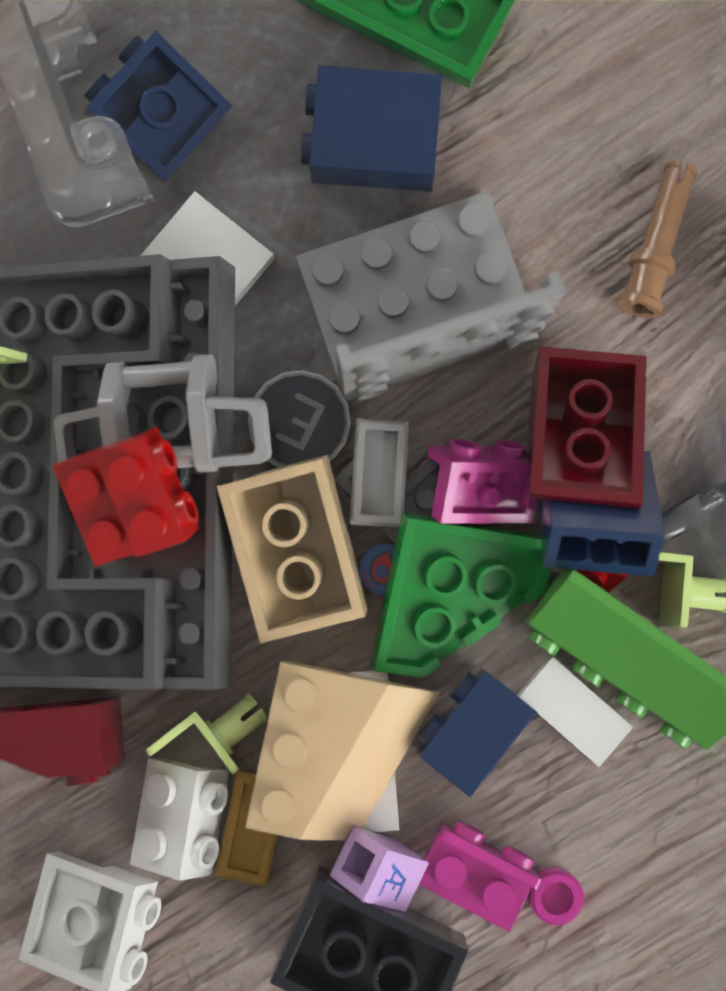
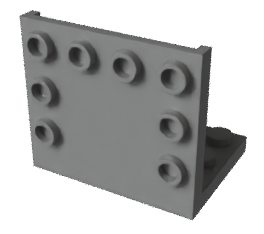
(422, 297)

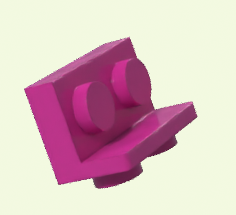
(482, 483)
(478, 875)

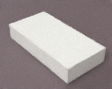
(575, 711)

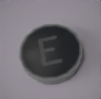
(304, 417)

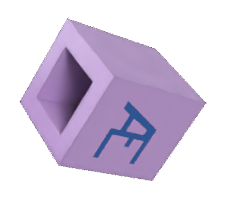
(379, 869)

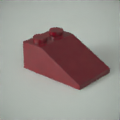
(587, 427)
(64, 738)

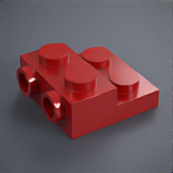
(128, 497)

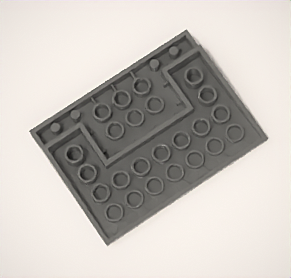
(134, 618)

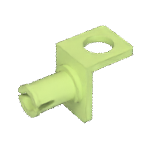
(685, 591)
(222, 732)

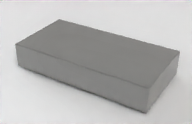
(379, 473)

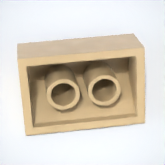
(294, 549)

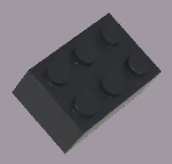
(365, 946)

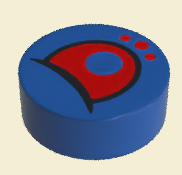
(376, 567)

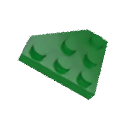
(451, 590)

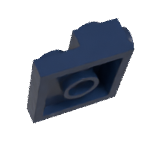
(158, 104)

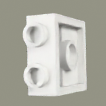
(90, 923)

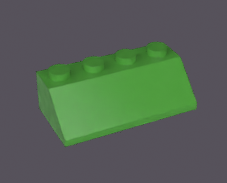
(632, 657)

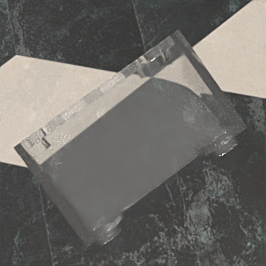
(82, 164)

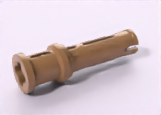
(653, 261)

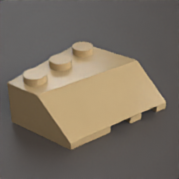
(331, 750)

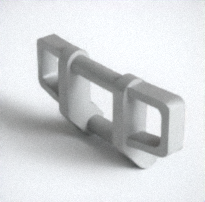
(201, 405)

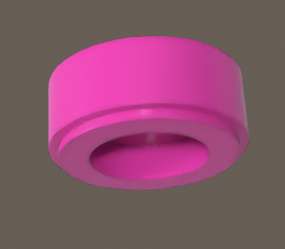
(557, 897)

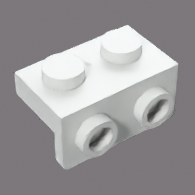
(179, 819)

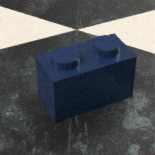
(474, 730)

